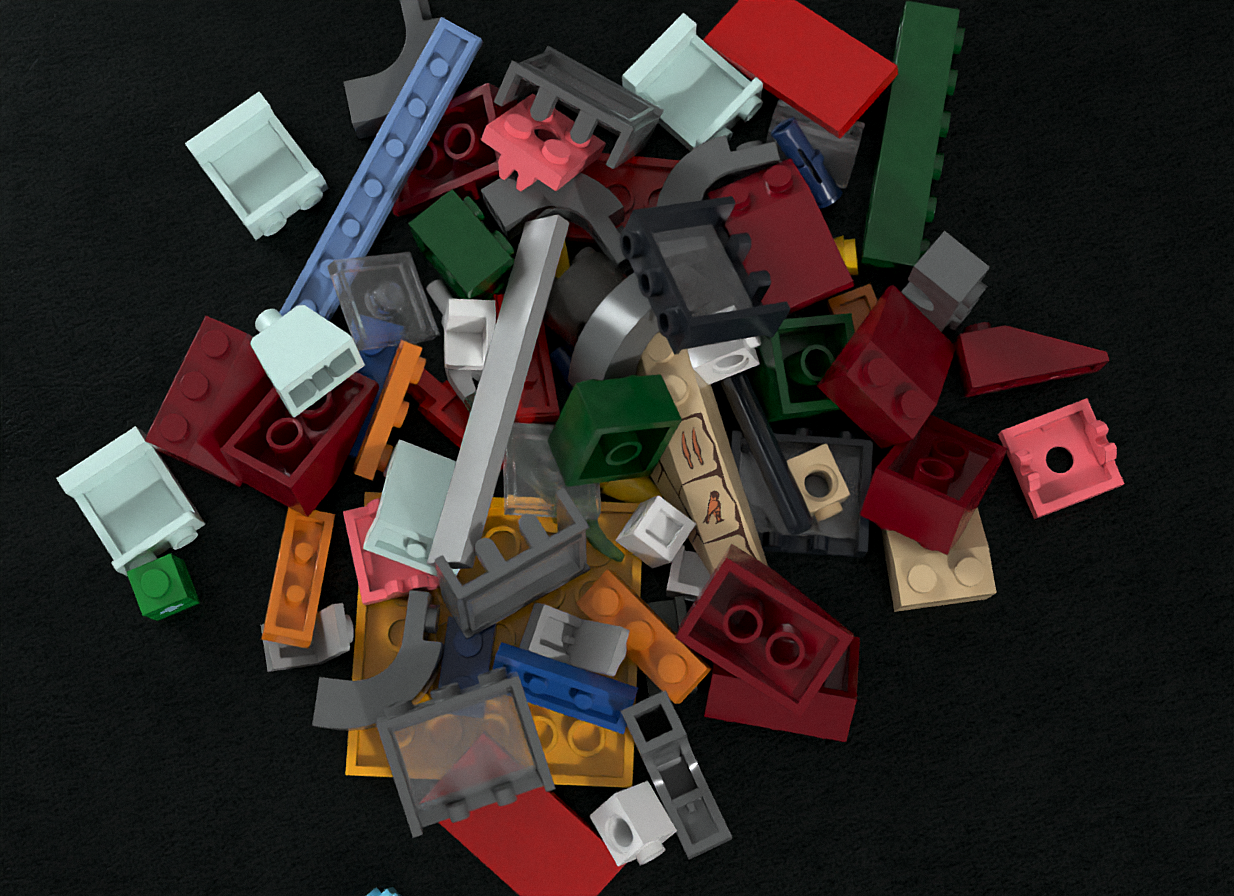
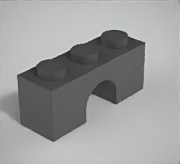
(946, 283)

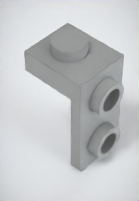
(330, 639)
(574, 640)

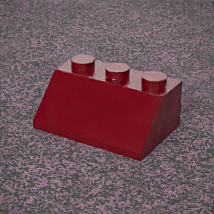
(210, 399)
(825, 717)

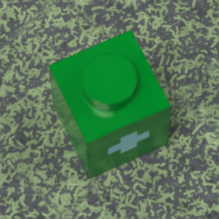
(163, 587)

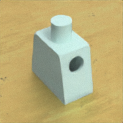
(303, 355)

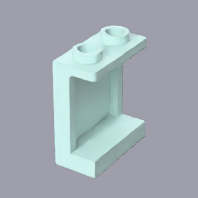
(693, 86)
(257, 166)
(132, 501)
(410, 506)

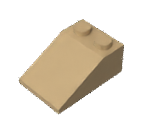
(934, 579)

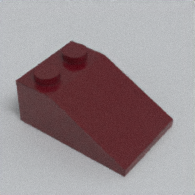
(455, 153)
(786, 236)
(890, 371)
(301, 455)
(932, 484)
(764, 631)

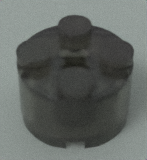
(579, 293)

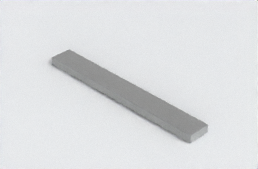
(498, 393)

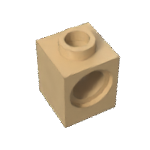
(820, 463)

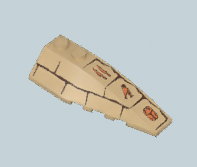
(698, 464)

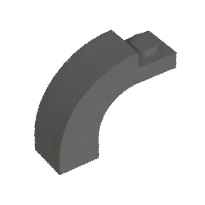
(374, 95)
(713, 167)
(578, 201)
(614, 335)
(411, 674)
(676, 774)

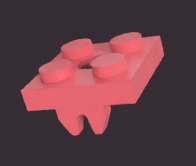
(547, 158)
(1086, 440)
(377, 575)

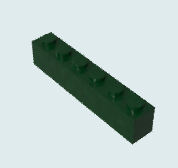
(910, 138)

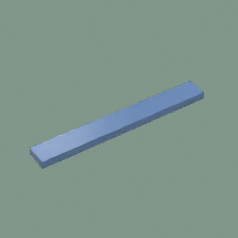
(387, 164)

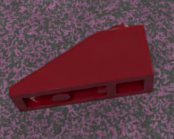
(1014, 358)

